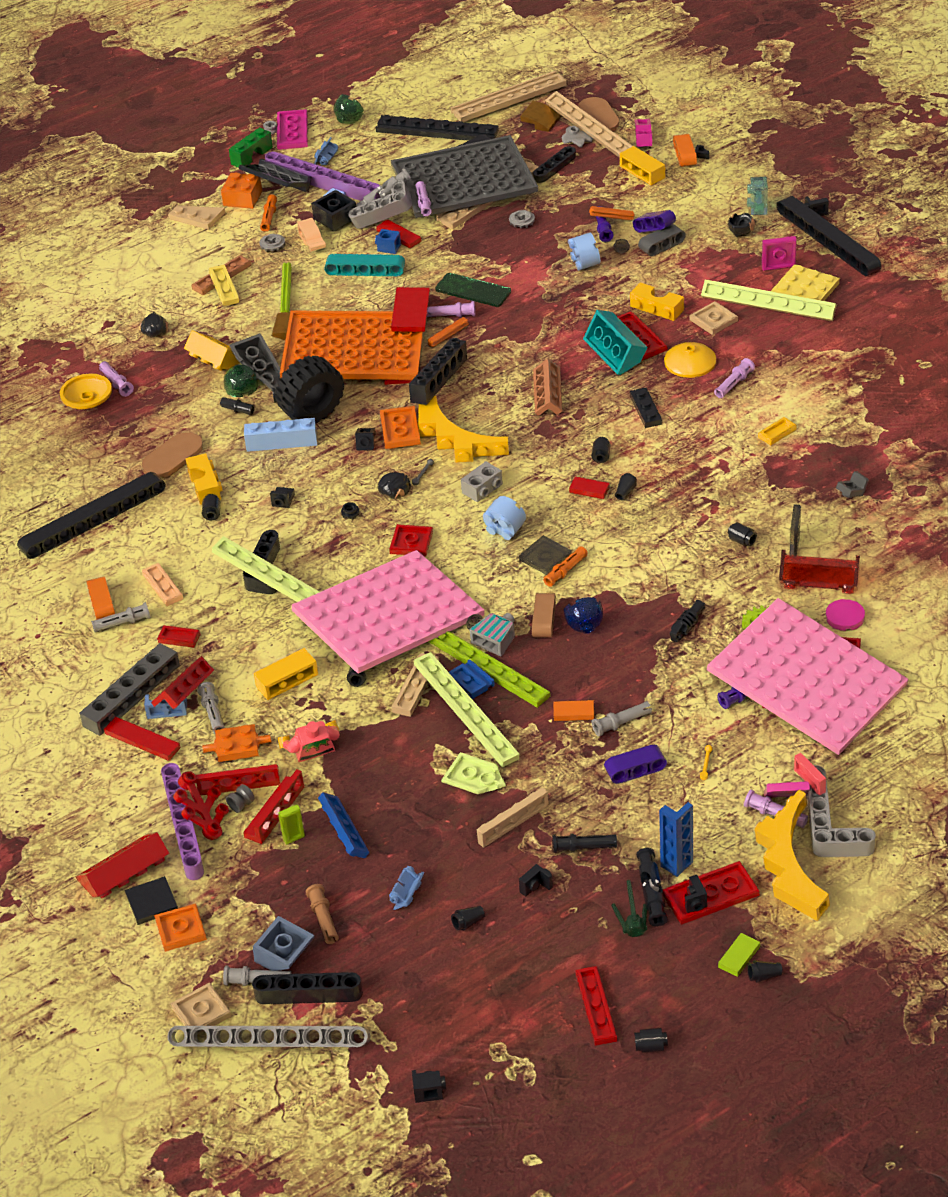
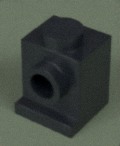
(428, 1086)

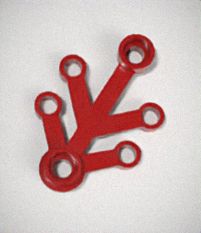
(211, 828)

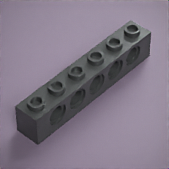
(130, 688)

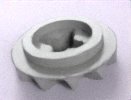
(521, 218)
(272, 242)

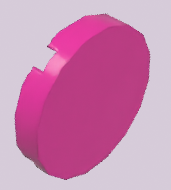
(845, 614)

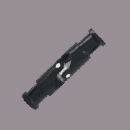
(652, 887)

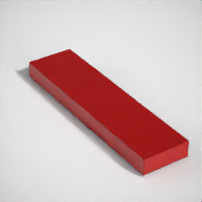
(142, 738)
(596, 1005)

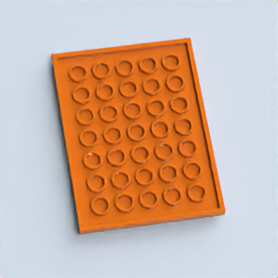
(353, 343)

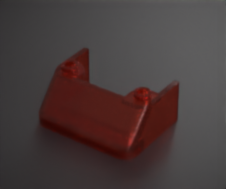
(819, 572)

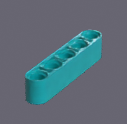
(364, 265)

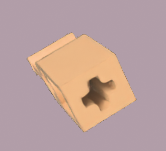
(310, 234)

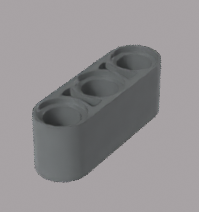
(661, 240)

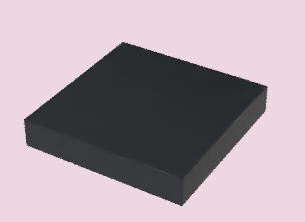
(150, 899)

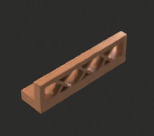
(551, 386)

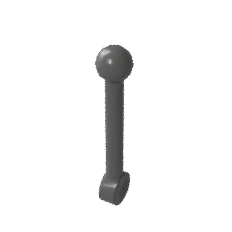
(415, 481)

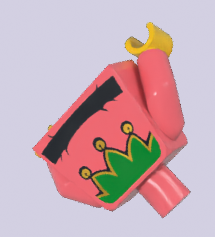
(311, 740)

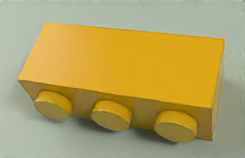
(642, 165)
(286, 673)

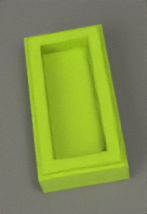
(291, 824)
(739, 954)

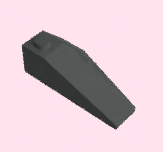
(257, 355)

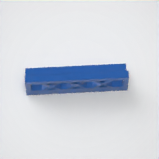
(676, 838)

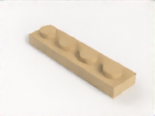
(410, 692)
(512, 817)

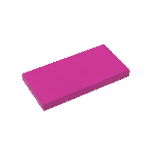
(292, 129)

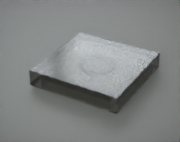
(795, 530)
(544, 554)

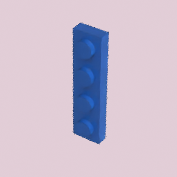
(343, 825)

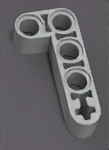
(383, 207)

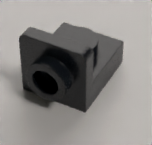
(819, 206)
(365, 438)
(282, 497)
(533, 878)
(697, 895)

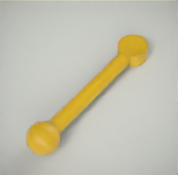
(704, 775)

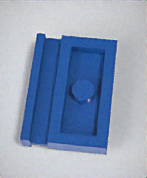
(472, 679)

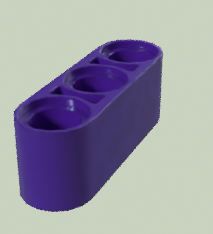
(654, 221)
(635, 764)

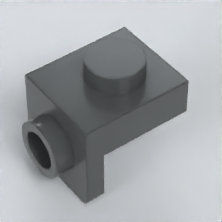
(854, 487)

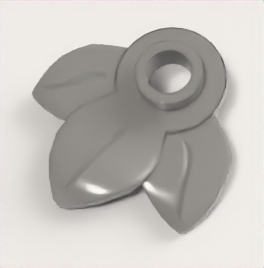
(575, 135)

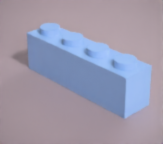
(280, 434)

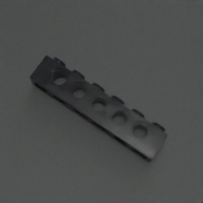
(438, 371)

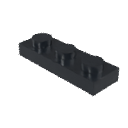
(645, 407)

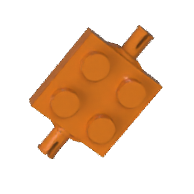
(236, 743)

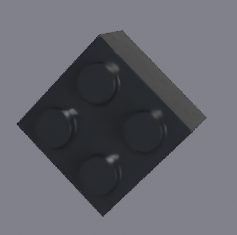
(333, 210)

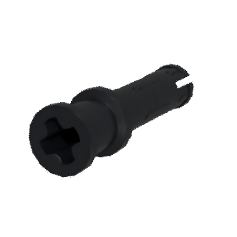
(574, 842)

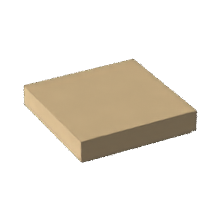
(713, 318)
(201, 1008)

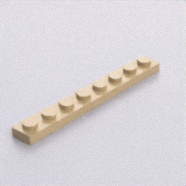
(587, 123)

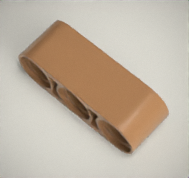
(543, 615)

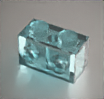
(758, 195)

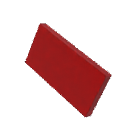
(410, 309)
(645, 334)
(723, 888)

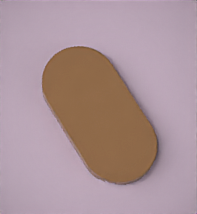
(601, 111)
(172, 454)

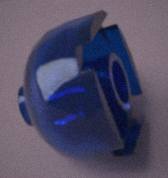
(584, 615)

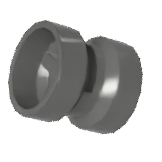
(240, 798)

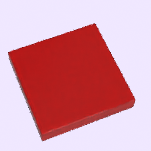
(411, 538)

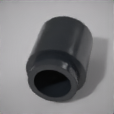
(601, 450)
(211, 507)
(742, 534)
(650, 1040)

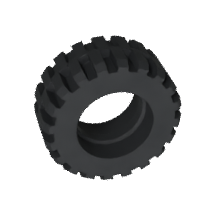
(300, 379)

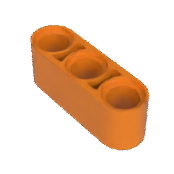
(684, 150)
(100, 597)

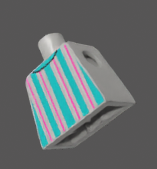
(493, 633)

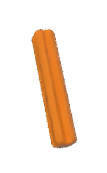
(611, 213)
(447, 332)

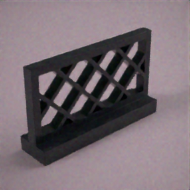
(278, 174)

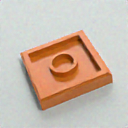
(180, 927)

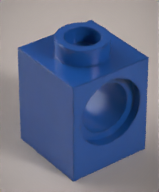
(388, 241)

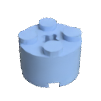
(584, 251)
(504, 517)

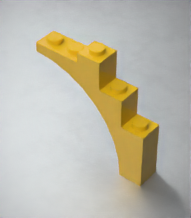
(449, 436)
(791, 882)

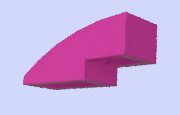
(643, 132)

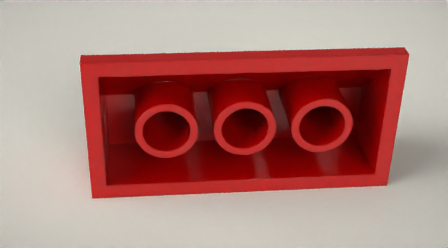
(123, 864)

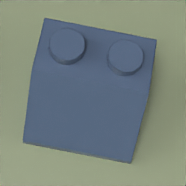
(281, 945)

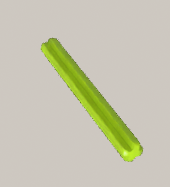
(285, 287)

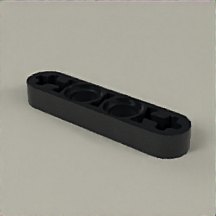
(554, 164)

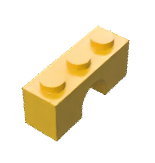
(644, 299)
(203, 476)

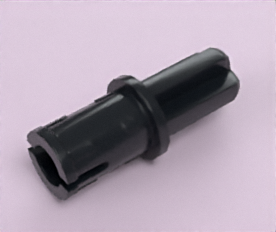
(237, 406)

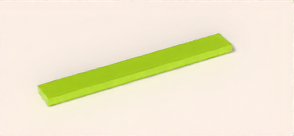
(496, 670)

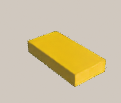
(777, 431)

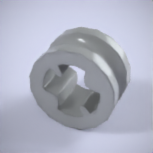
(270, 126)

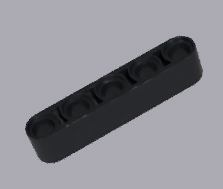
(307, 988)

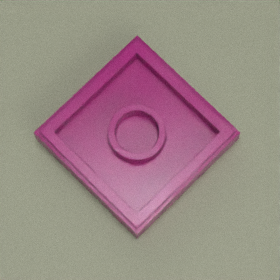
(778, 253)
(787, 789)

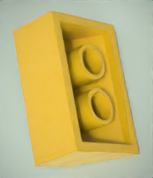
(210, 351)

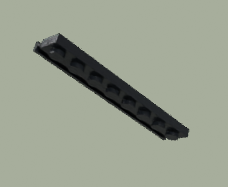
(434, 128)

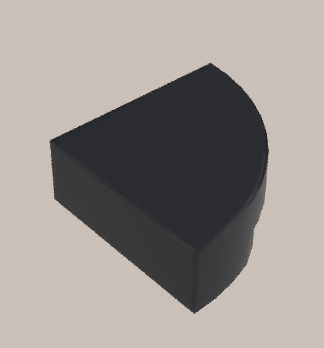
(701, 152)

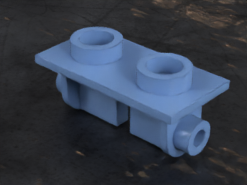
(327, 150)
(403, 894)

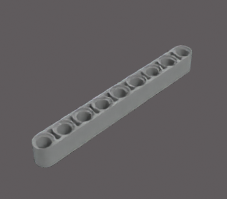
(258, 1040)

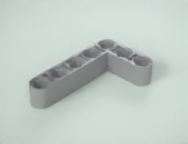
(835, 841)

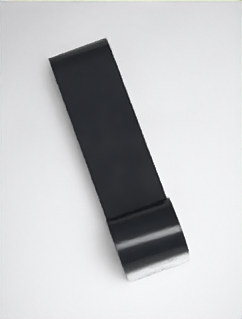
(267, 549)

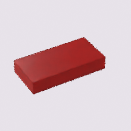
(589, 487)
(178, 636)

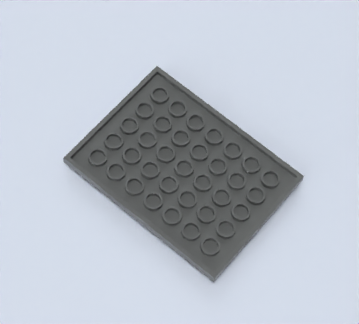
(468, 175)

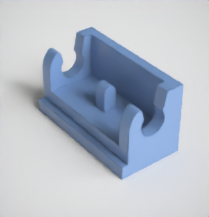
(163, 709)

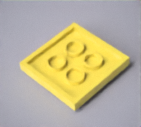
(806, 283)

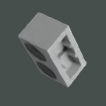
(481, 481)

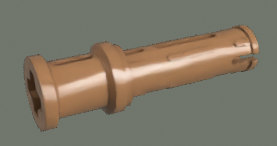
(320, 906)

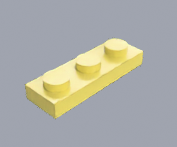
(223, 285)

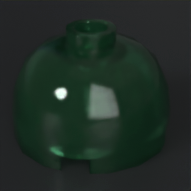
(347, 110)
(240, 380)

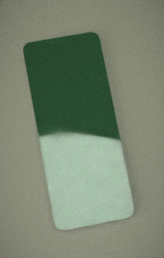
(473, 289)

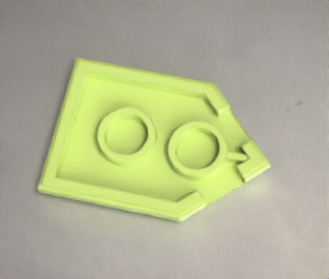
(473, 774)

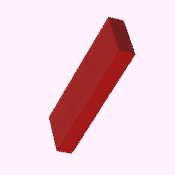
(407, 237)

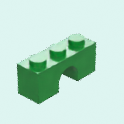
(257, 141)

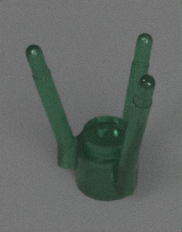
(634, 925)

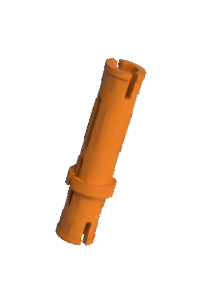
(269, 209)
(560, 570)

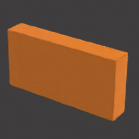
(573, 710)

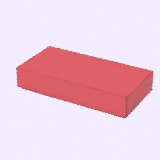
(810, 773)

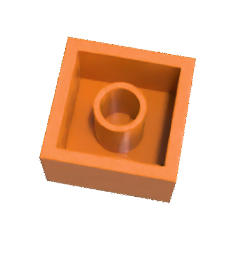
(241, 190)

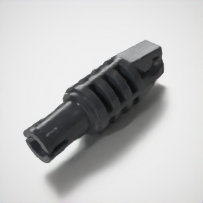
(686, 621)

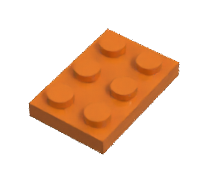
(400, 427)

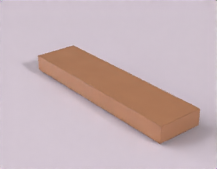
(233, 267)

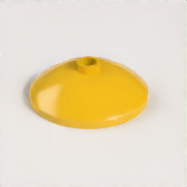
(690, 359)
(85, 391)

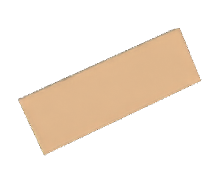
(162, 584)

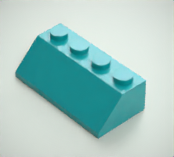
(614, 342)

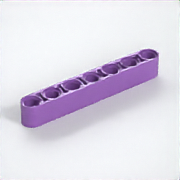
(183, 828)

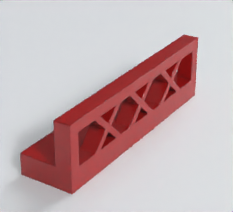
(185, 683)
(230, 780)
(268, 815)

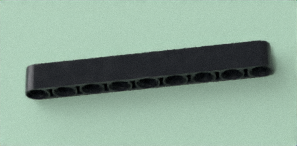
(829, 236)
(91, 515)

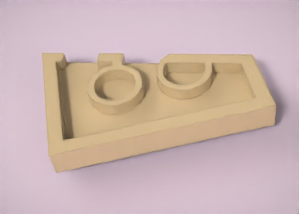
(197, 216)

